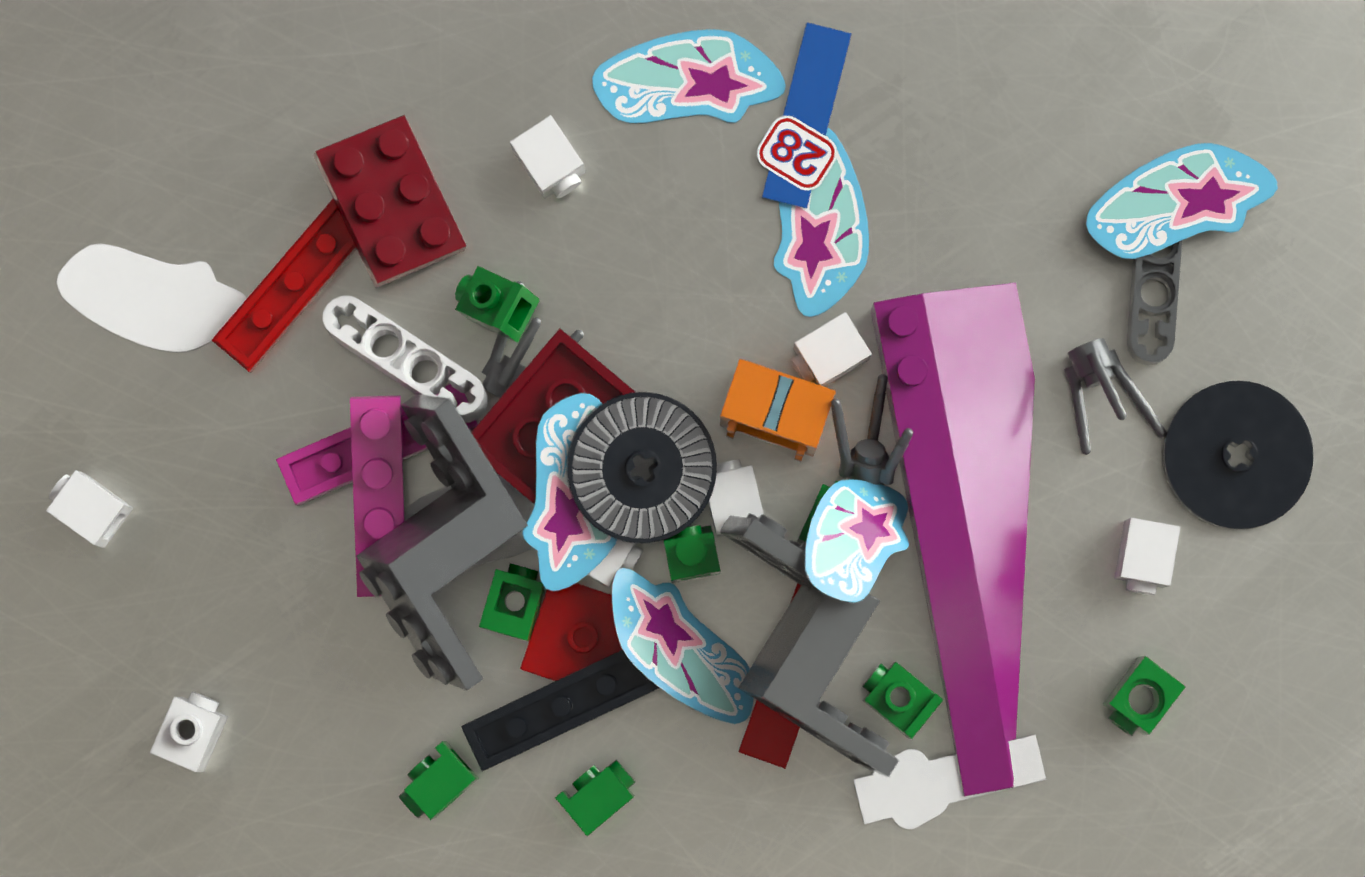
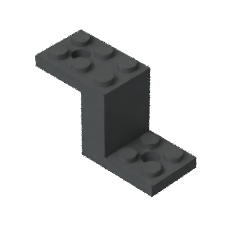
(440, 540)
(807, 648)

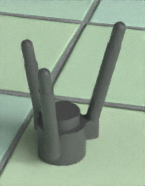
(1097, 366)
(503, 374)
(869, 457)

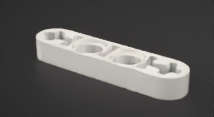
(408, 354)

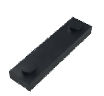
(555, 709)

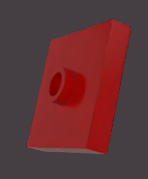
(571, 632)

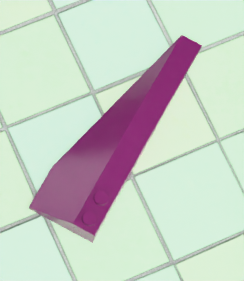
(967, 392)

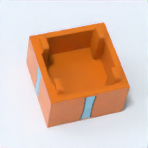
(776, 408)

